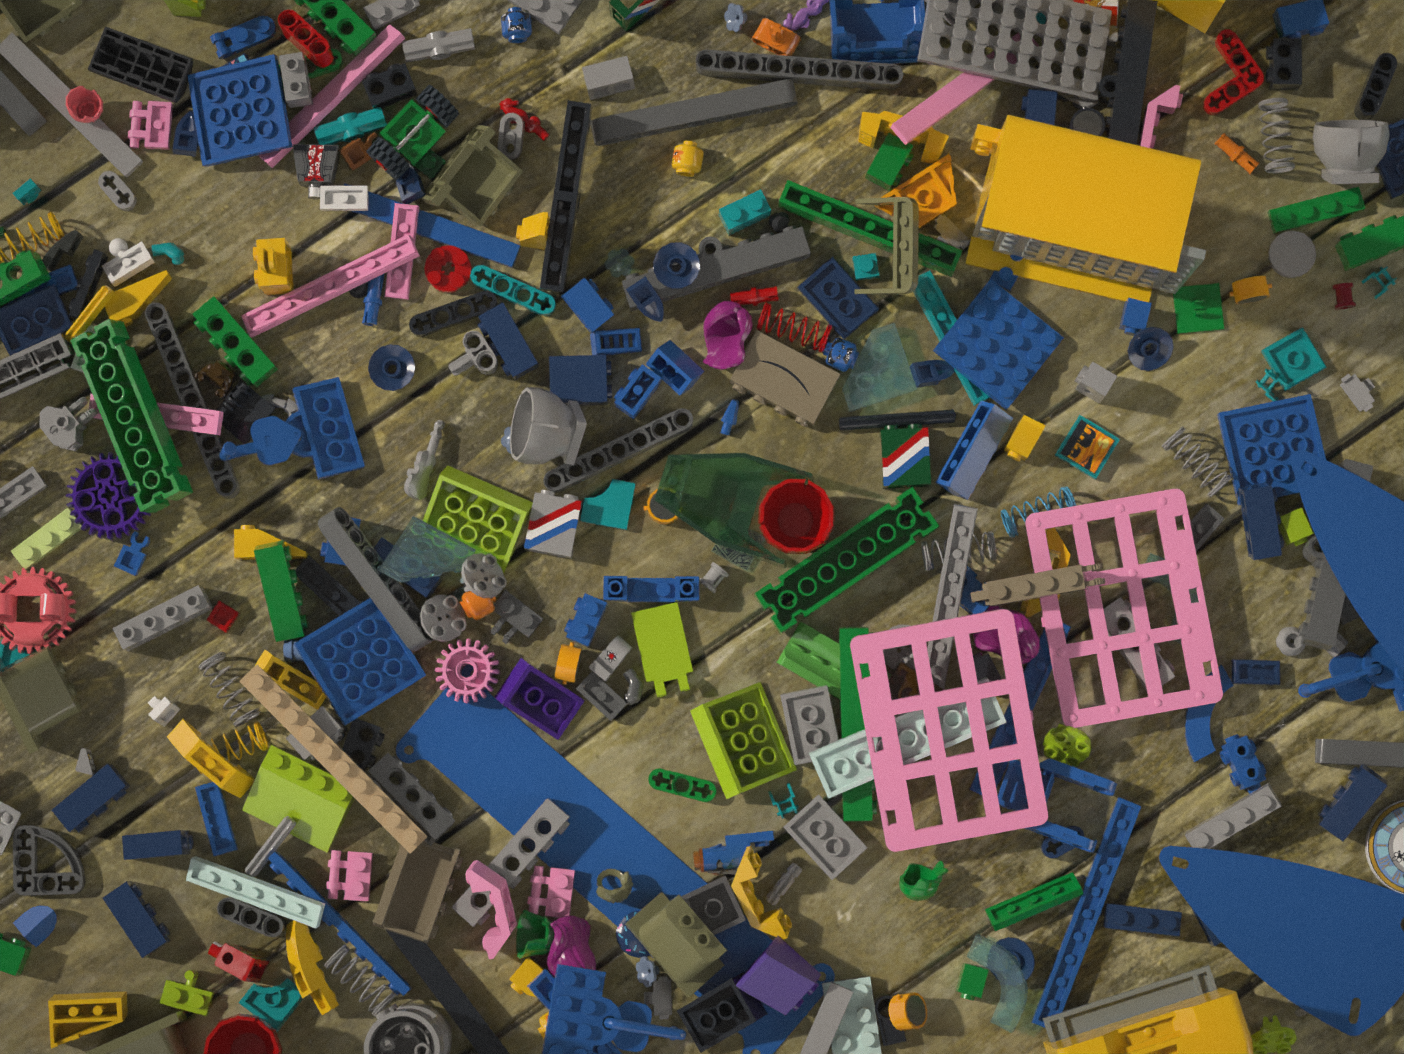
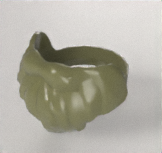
(616, 895)

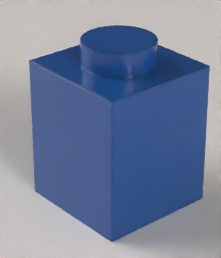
(1134, 316)

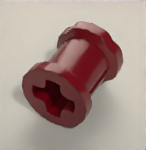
(1344, 296)

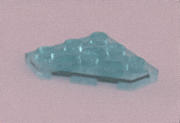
(879, 371)
(424, 553)

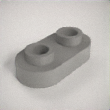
(511, 136)

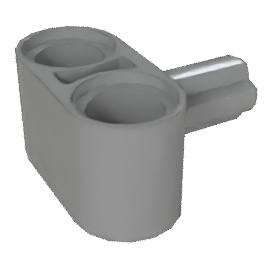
(474, 356)

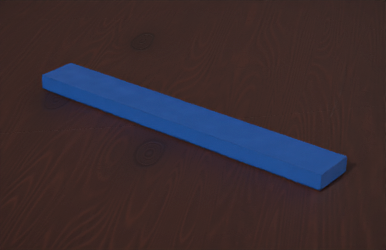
(447, 232)
(1035, 677)

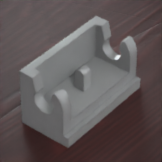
(608, 77)

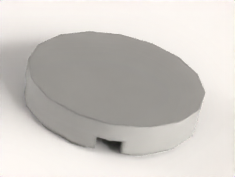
(1292, 254)

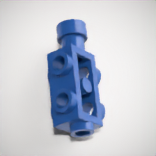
(1241, 763)

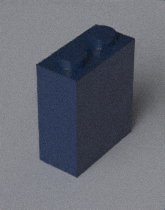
(581, 379)
(157, 844)

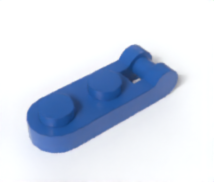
(244, 36)

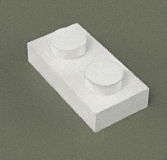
(344, 198)

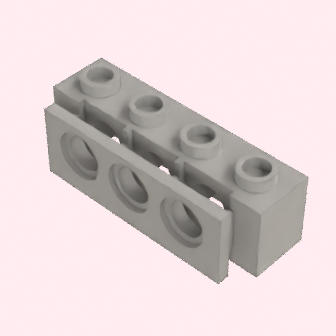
(31, 359)

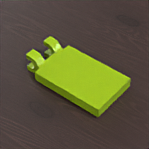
(663, 646)

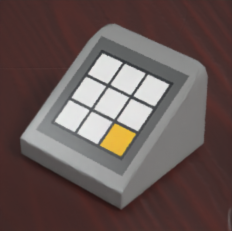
(85, 762)

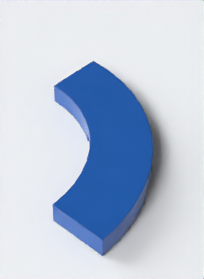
(1198, 723)

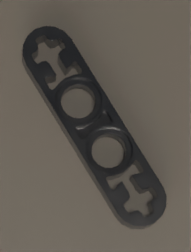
(452, 310)

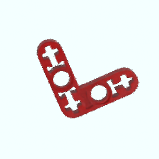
(1240, 80)

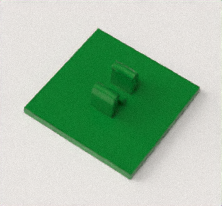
(1198, 308)

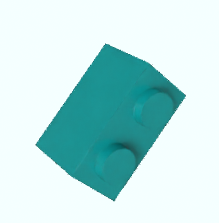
(744, 212)

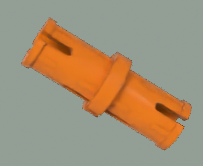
(1236, 153)

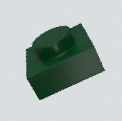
(430, 164)

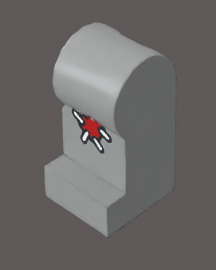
(610, 658)

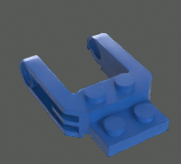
(1013, 796)

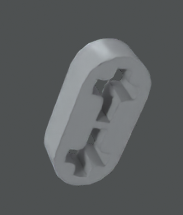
(113, 194)

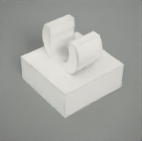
(162, 710)

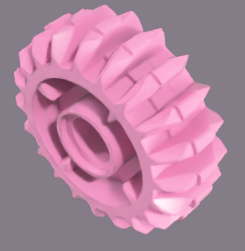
(467, 656)

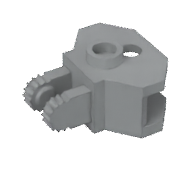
(64, 426)

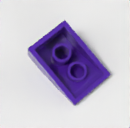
(539, 699)

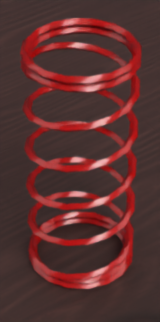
(822, 343)

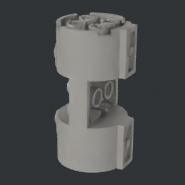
(409, 1030)

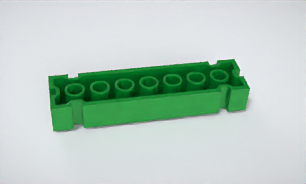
(131, 416)
(846, 560)

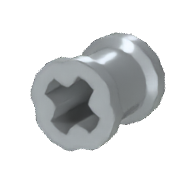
(713, 577)

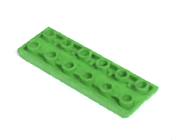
(814, 658)

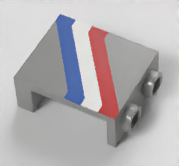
(553, 524)

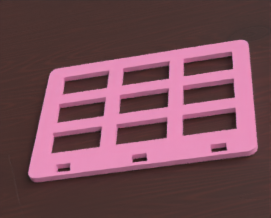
(1192, 618)
(879, 721)

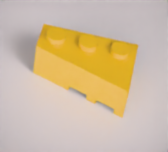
(84, 1013)

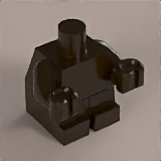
(218, 374)

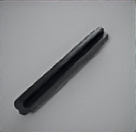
(899, 419)

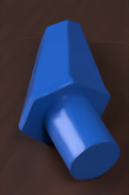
(730, 417)

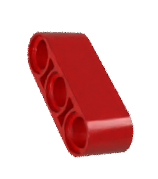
(309, 47)

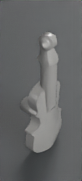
(418, 477)

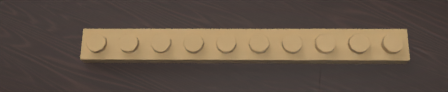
(333, 758)

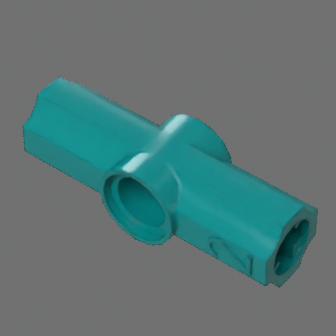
(350, 127)

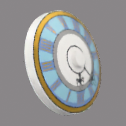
(1386, 846)

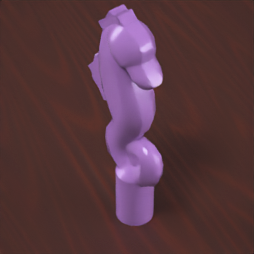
(801, 19)

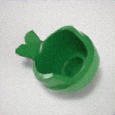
(920, 881)

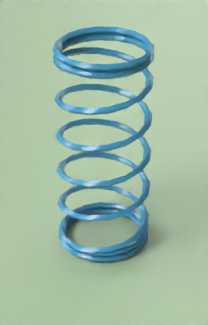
(1011, 526)

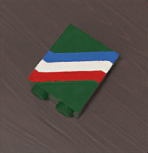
(628, 17)
(905, 457)

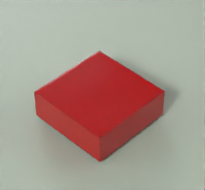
(223, 616)

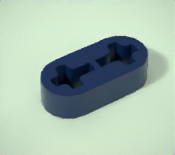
(1062, 849)

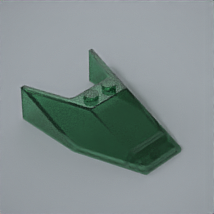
(721, 494)

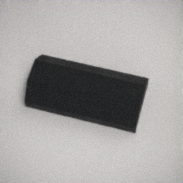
(141, 65)

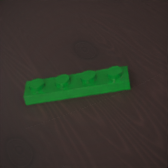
(1316, 210)
(1034, 901)

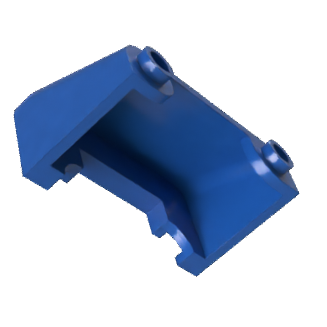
(876, 31)

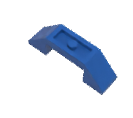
(651, 589)

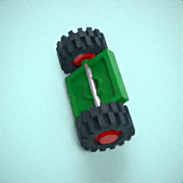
(413, 132)

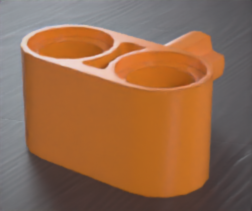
(776, 38)

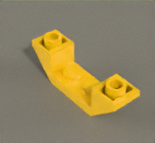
(1056, 546)
(209, 761)
(771, 922)

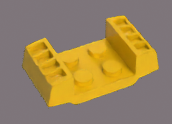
(873, 122)

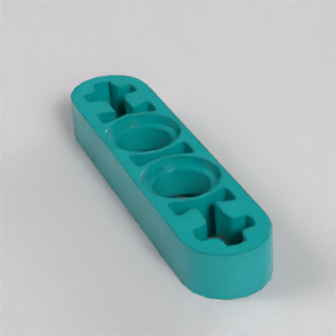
(514, 287)

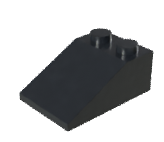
(720, 1014)

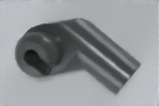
(635, 687)

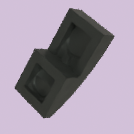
(67, 244)

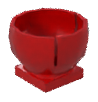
(796, 516)
(243, 1036)

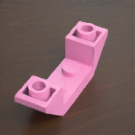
(1164, 103)
(485, 879)

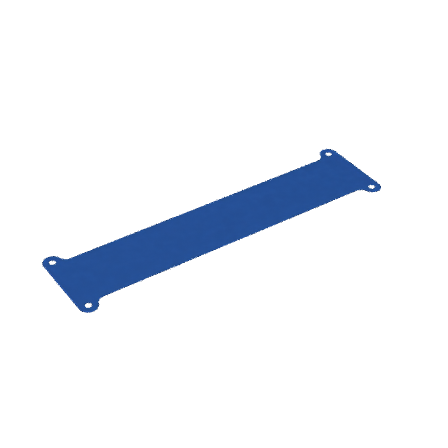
(511, 776)

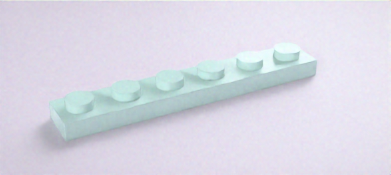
(255, 892)

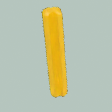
(89, 313)

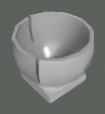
(1350, 149)
(545, 428)

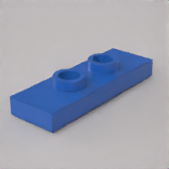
(216, 818)

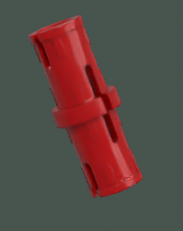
(755, 296)

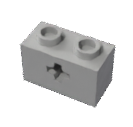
(295, 80)
(1094, 381)

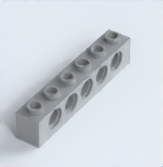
(547, 811)

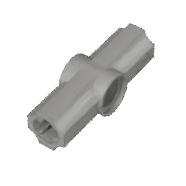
(438, 45)

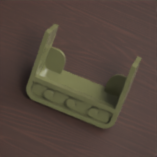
(904, 245)

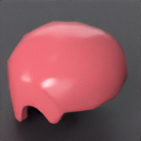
(84, 104)

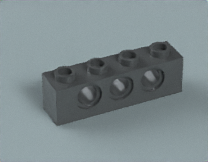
(409, 784)

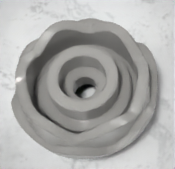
(1284, 644)

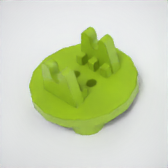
(1074, 740)
(1273, 1038)

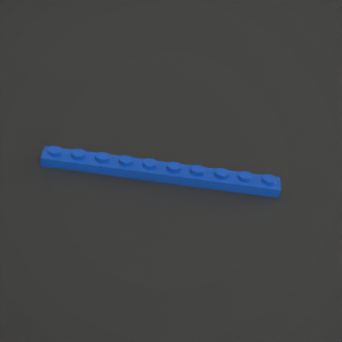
(1087, 910)

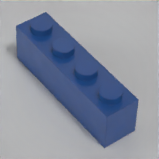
(974, 450)

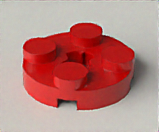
(441, 257)

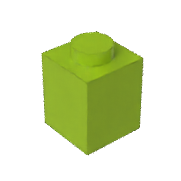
(1295, 527)

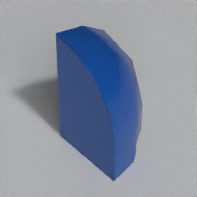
(36, 924)

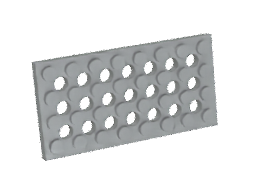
(1020, 73)

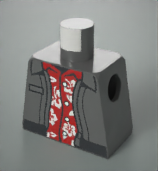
(316, 166)

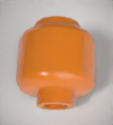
(477, 606)

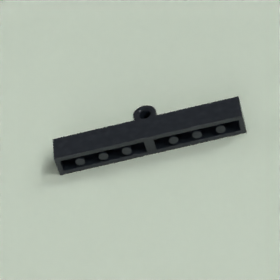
(1131, 73)
(566, 196)

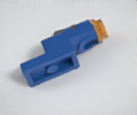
(727, 858)

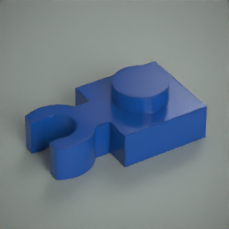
(131, 557)

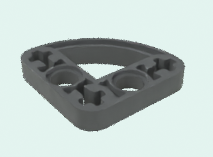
(37, 878)

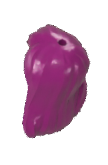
(725, 335)
(1027, 637)
(571, 944)

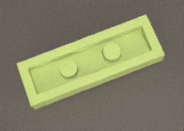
(46, 539)

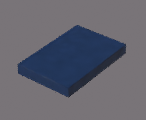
(1392, 163)
(834, 297)
(33, 320)

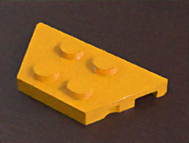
(930, 188)

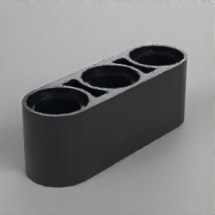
(1383, 79)

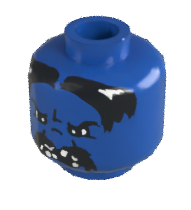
(516, 25)
(841, 354)

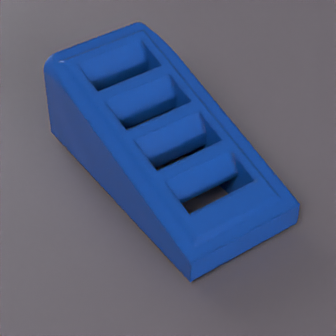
(605, 334)

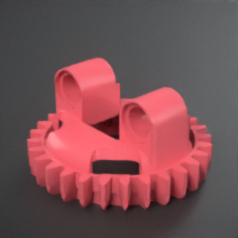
(53, 610)

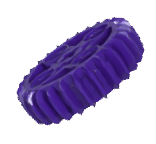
(103, 488)

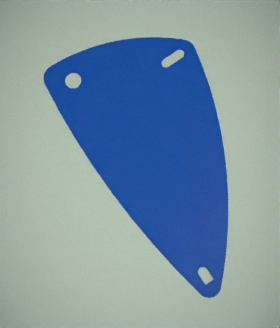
(1362, 541)
(1301, 929)

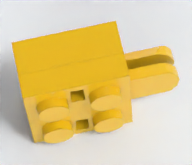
(274, 266)

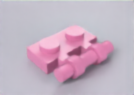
(158, 125)
(357, 875)
(559, 891)

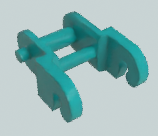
(1376, 276)
(1269, 373)
(782, 812)

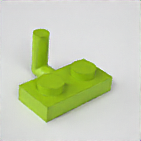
(187, 995)

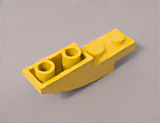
(302, 958)

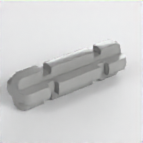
(783, 884)

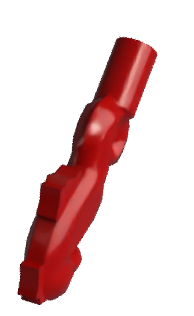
(532, 124)

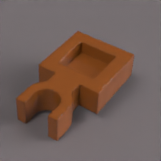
(355, 152)

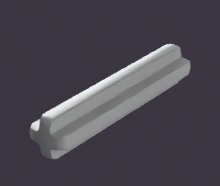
(270, 846)

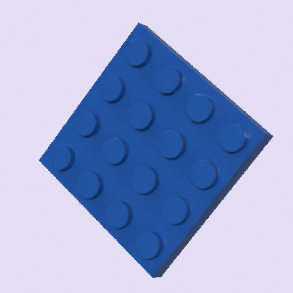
(240, 110)
(998, 344)
(1263, 439)
(359, 661)

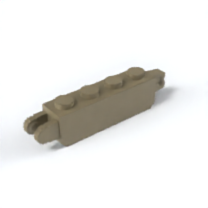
(1037, 585)

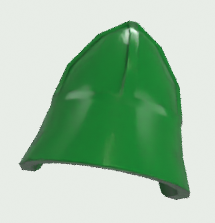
(533, 935)

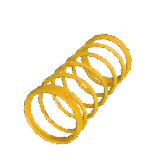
(56, 226)
(260, 735)

